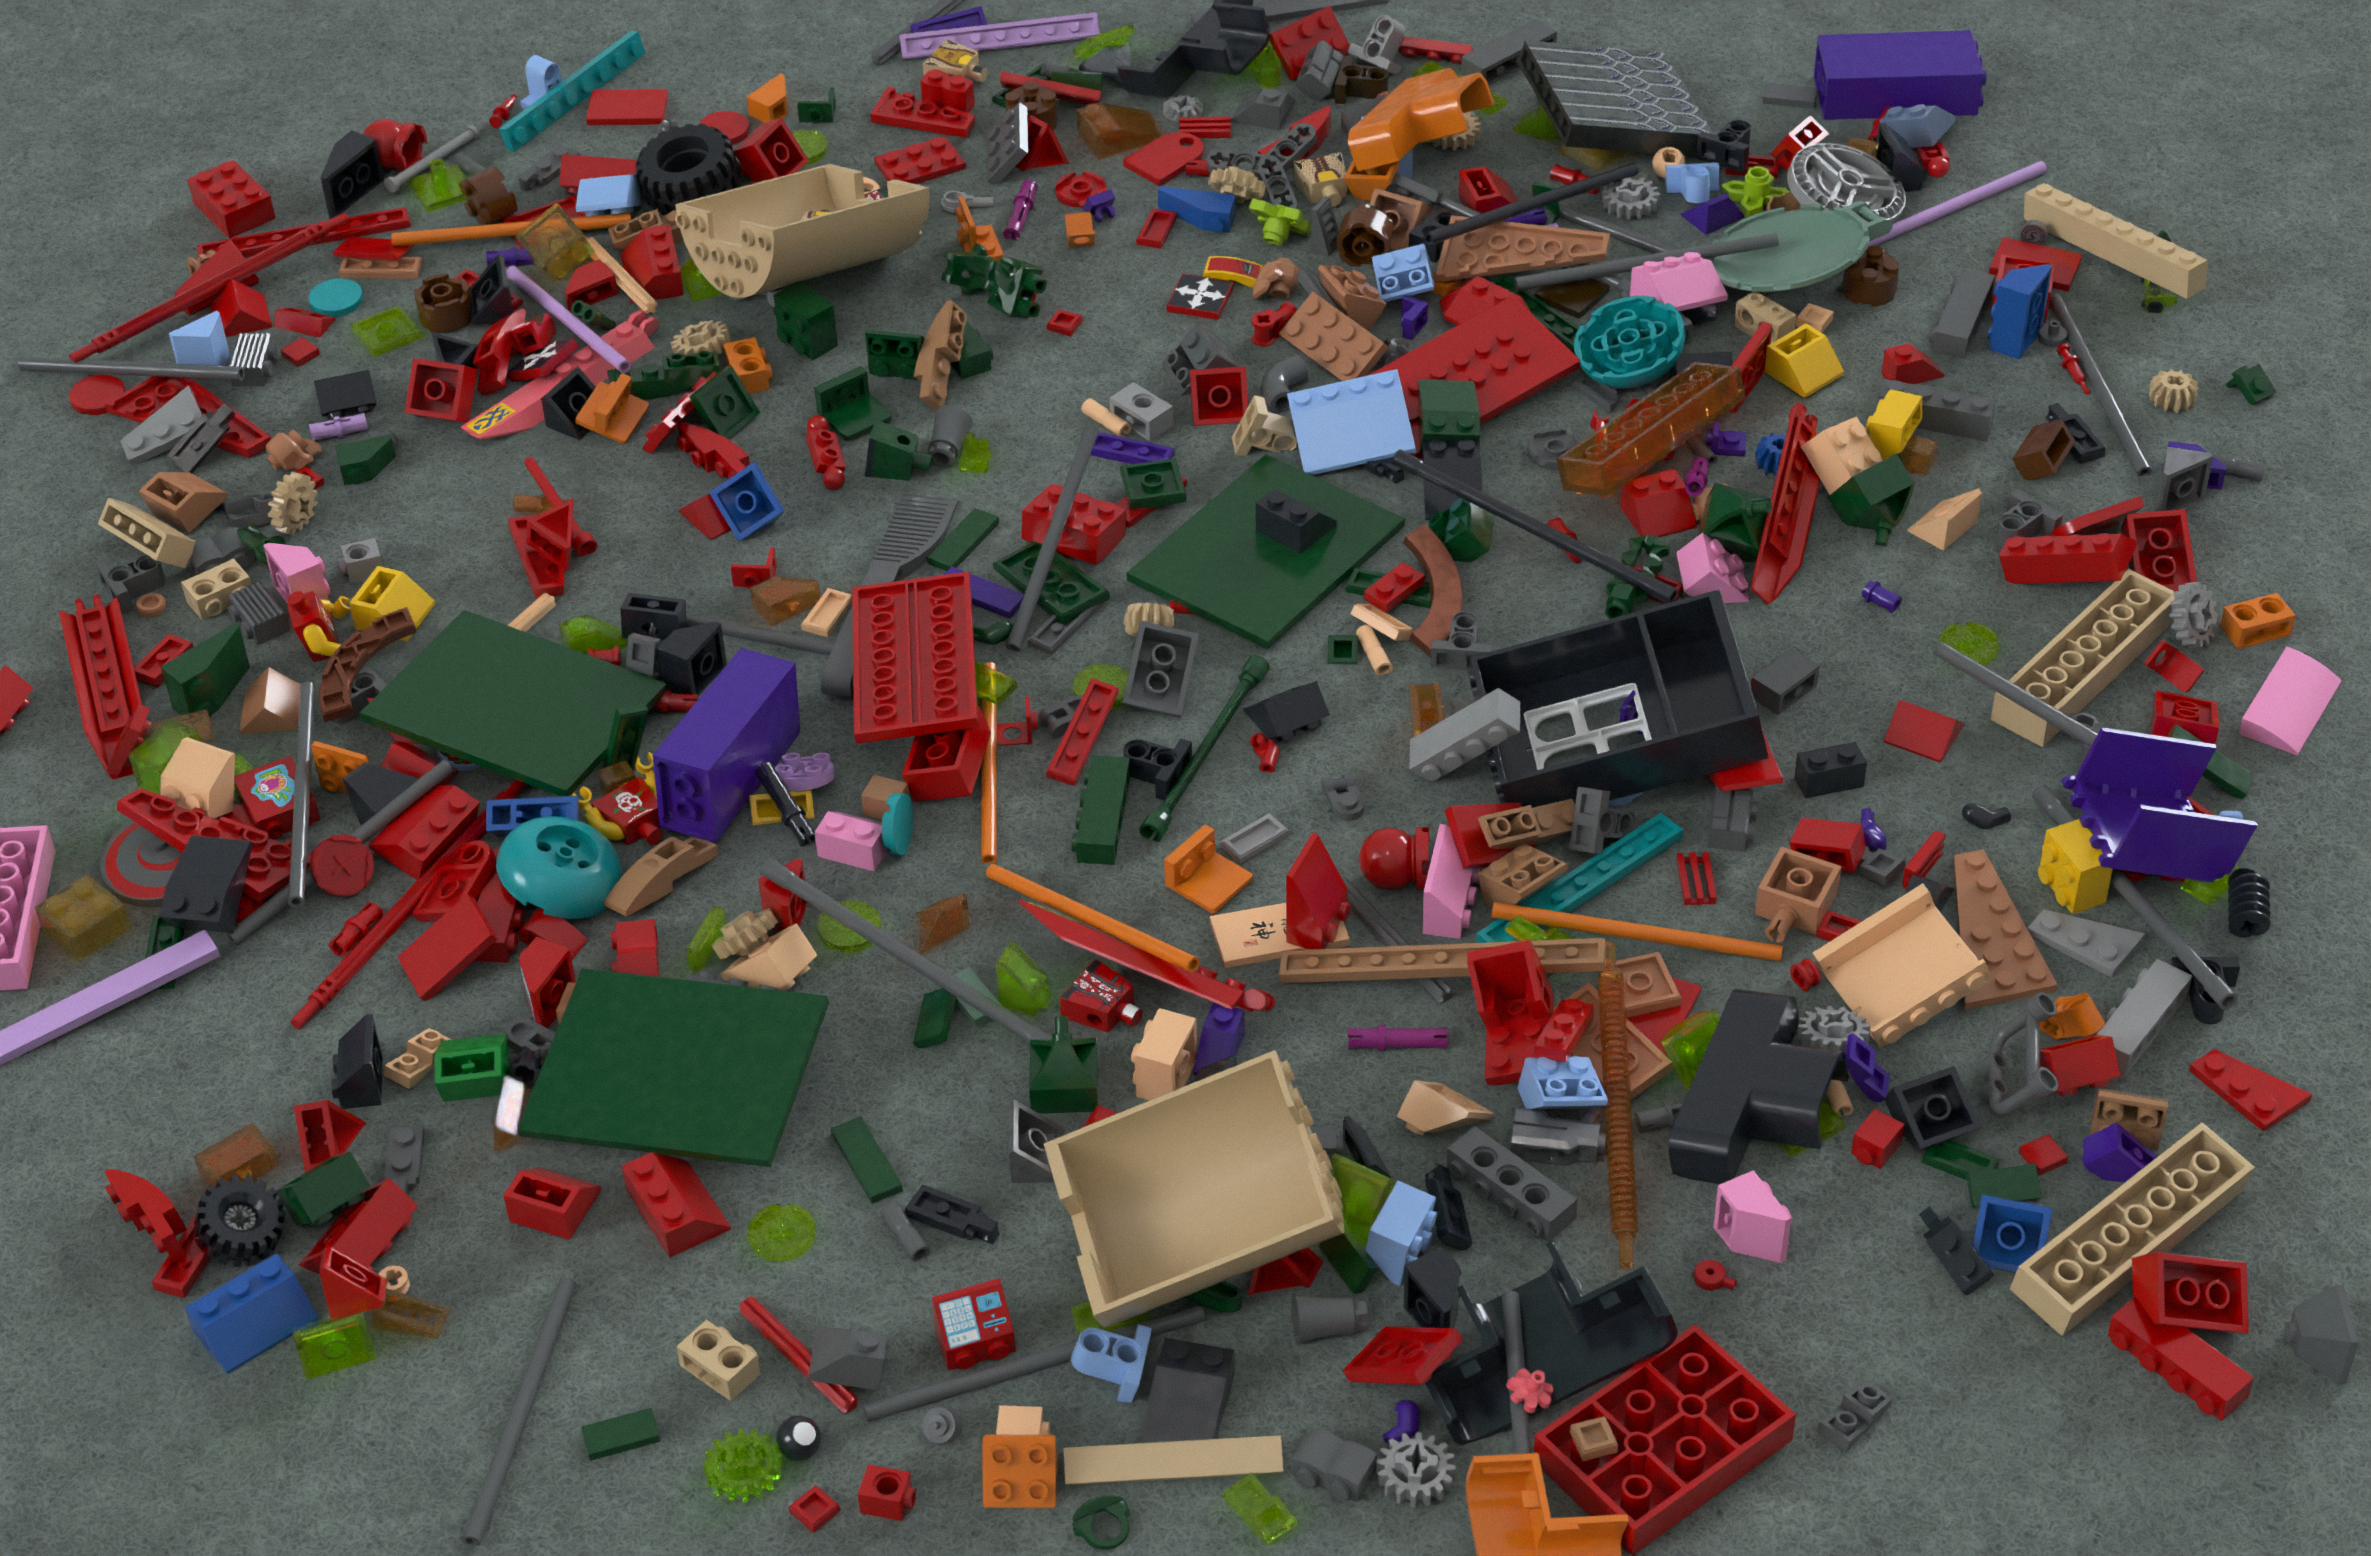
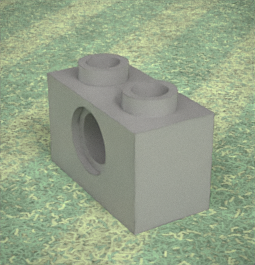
(1143, 410)

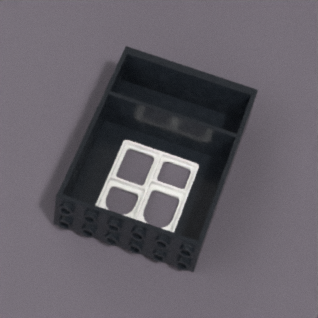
(1687, 700)

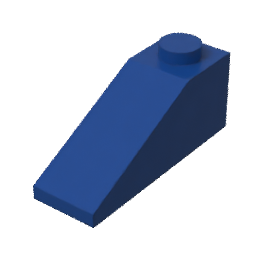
(1200, 208)
(507, 814)

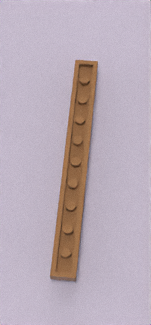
(1428, 960)

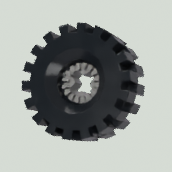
(256, 1209)

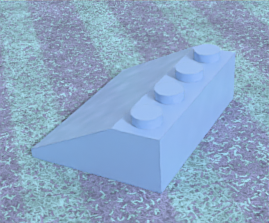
(1351, 422)

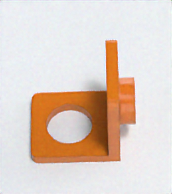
(1079, 229)

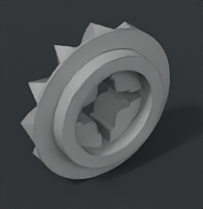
(1172, 107)

